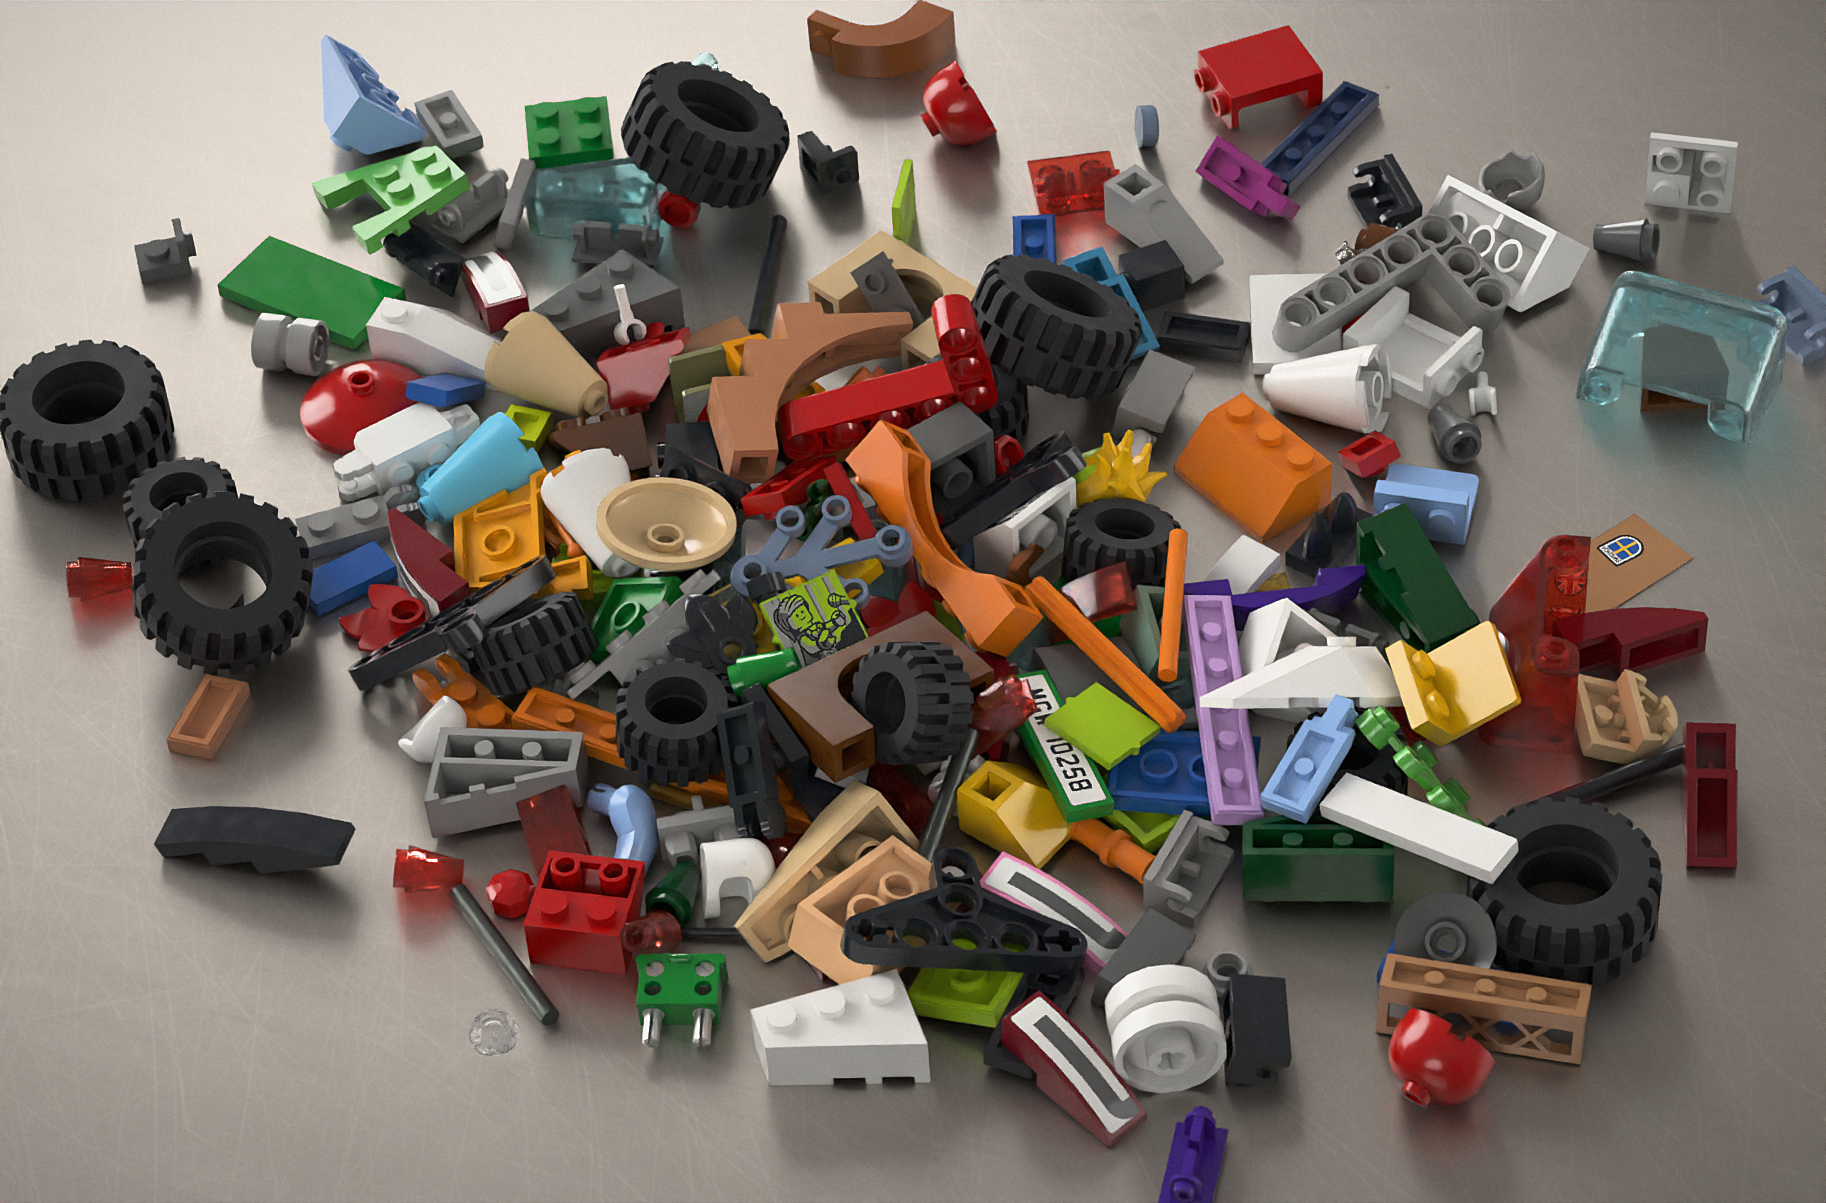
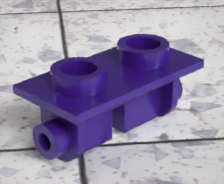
(1194, 1159)

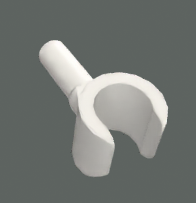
(626, 318)
(1483, 396)

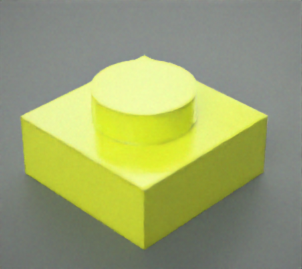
(533, 423)

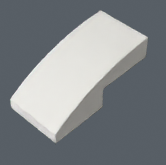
(1245, 566)

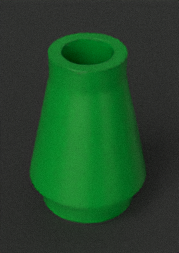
(762, 669)

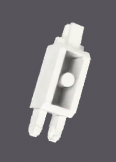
(401, 448)

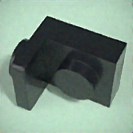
(824, 167)

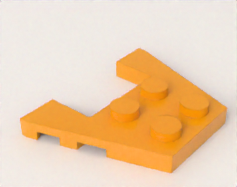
(507, 533)

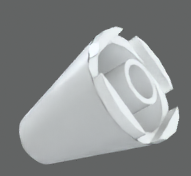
(1334, 388)
(575, 498)

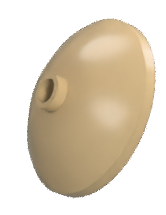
(666, 524)

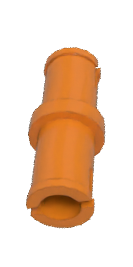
(1113, 847)

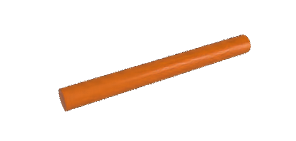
(1172, 605)

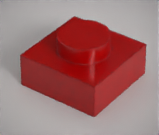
(1369, 455)

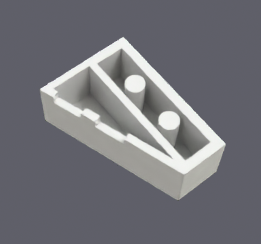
(842, 1033)

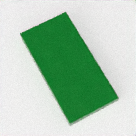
(308, 286)

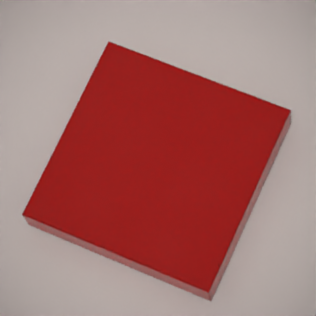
(842, 486)

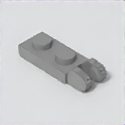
(357, 522)

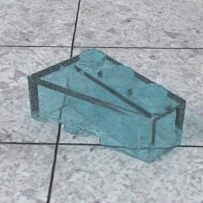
(591, 191)

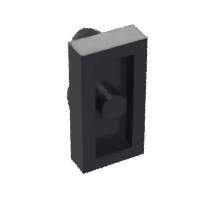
(1328, 537)

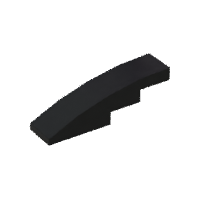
(264, 836)

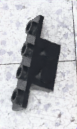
(792, 759)

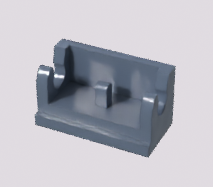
(1803, 308)

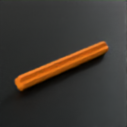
(1105, 655)

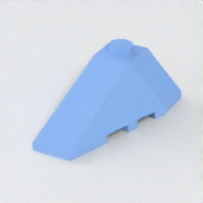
(359, 107)

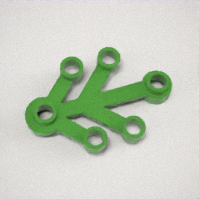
(1415, 762)

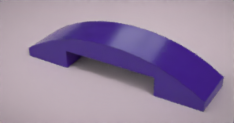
(1329, 593)

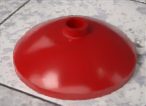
(352, 400)

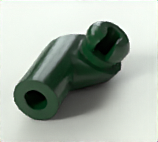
(818, 492)

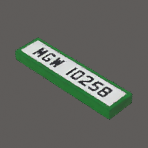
(1065, 768)

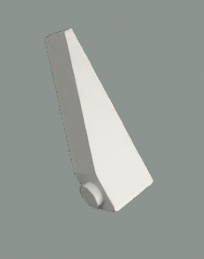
(429, 340)
(1313, 679)

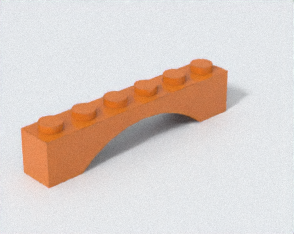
(897, 477)

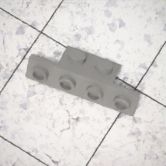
(649, 643)

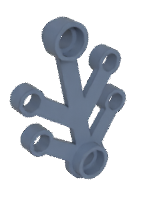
(813, 559)

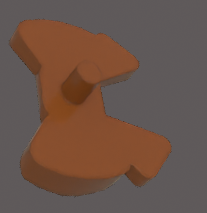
(1019, 567)

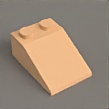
(877, 879)

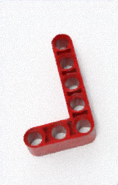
(904, 398)

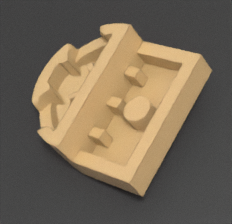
(1622, 718)

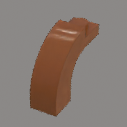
(887, 48)

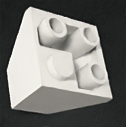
(1691, 173)

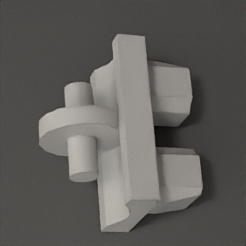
(685, 831)

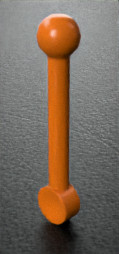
(574, 549)

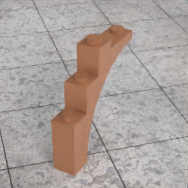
(775, 370)

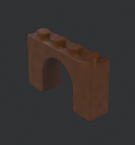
(818, 697)

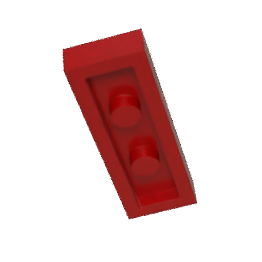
(785, 487)

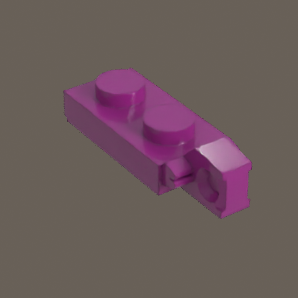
(1246, 180)

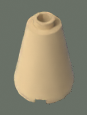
(544, 368)

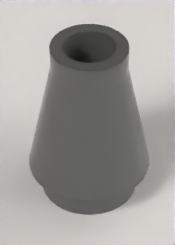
(1629, 239)
(1455, 436)

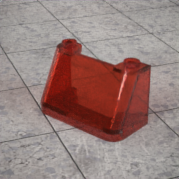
(1542, 665)

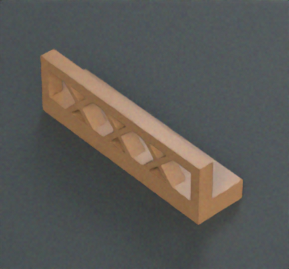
(1485, 998)

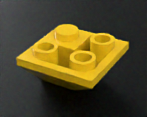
(1012, 812)

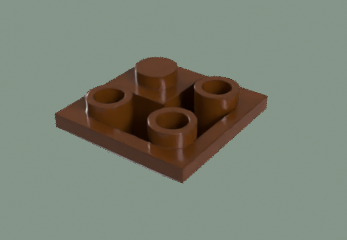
(615, 431)

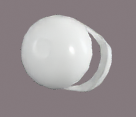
(733, 870)

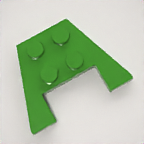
(402, 188)

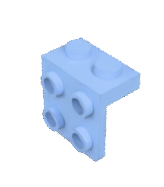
(1437, 498)

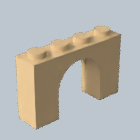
(921, 276)

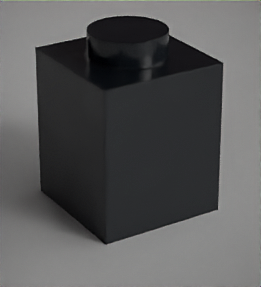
(1153, 274)

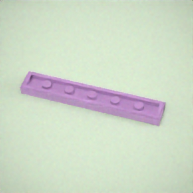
(1223, 731)

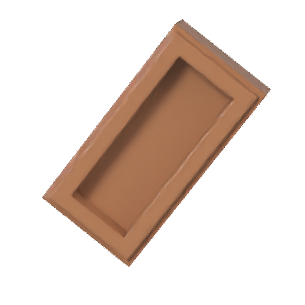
(208, 716)

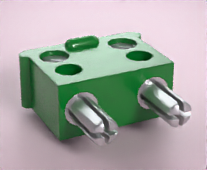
(680, 992)

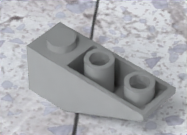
(1149, 213)

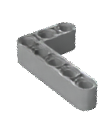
(1375, 266)

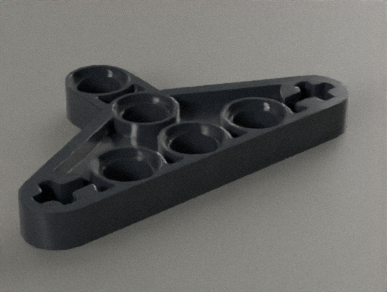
(1036, 471)
(456, 626)
(986, 926)

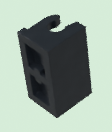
(1386, 196)
(1255, 1028)

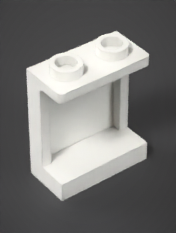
(1422, 356)

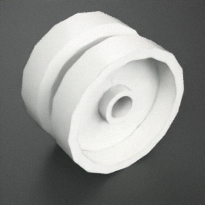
(1165, 1028)

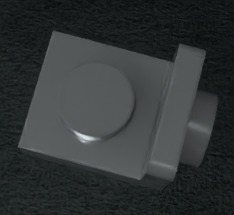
(166, 257)

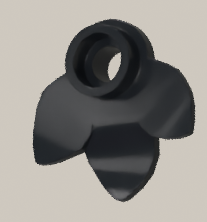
(714, 628)

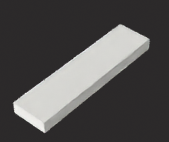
(1419, 828)

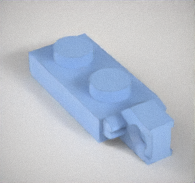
(1311, 762)

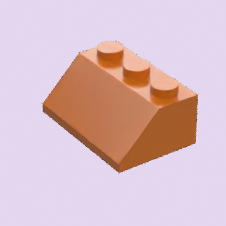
(1255, 469)

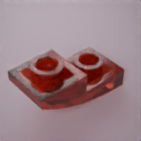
(1097, 597)

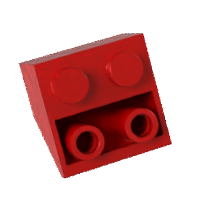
(581, 912)

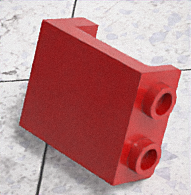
(1257, 72)

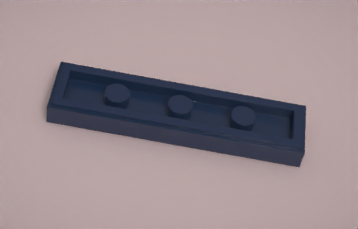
(1321, 134)

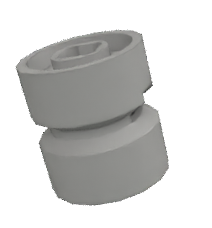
(288, 344)

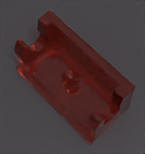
(553, 824)

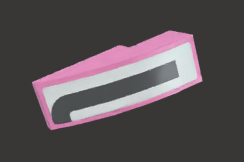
(1040, 892)

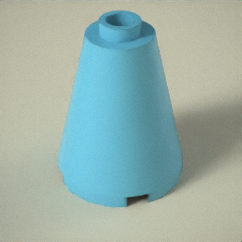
(478, 469)

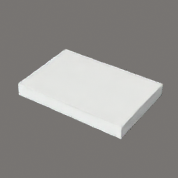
(1266, 297)

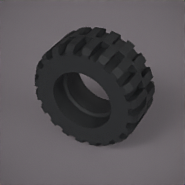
(705, 134)
(1055, 327)
(76, 385)
(221, 530)
(1582, 847)

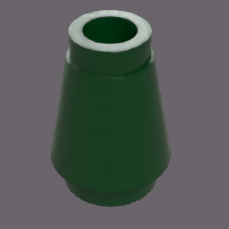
(675, 892)

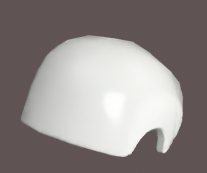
(423, 737)

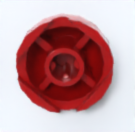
(955, 109)
(1435, 1061)

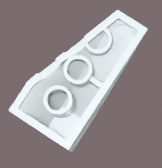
(1521, 251)

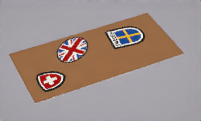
(1627, 562)

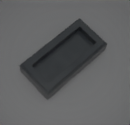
(1203, 336)

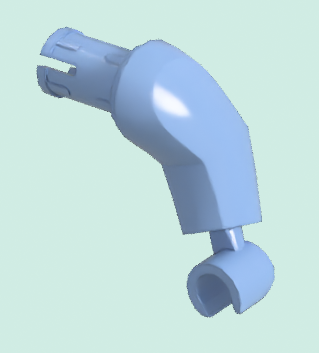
(632, 818)

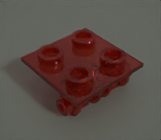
(1071, 182)

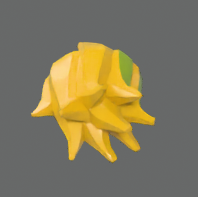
(1115, 473)

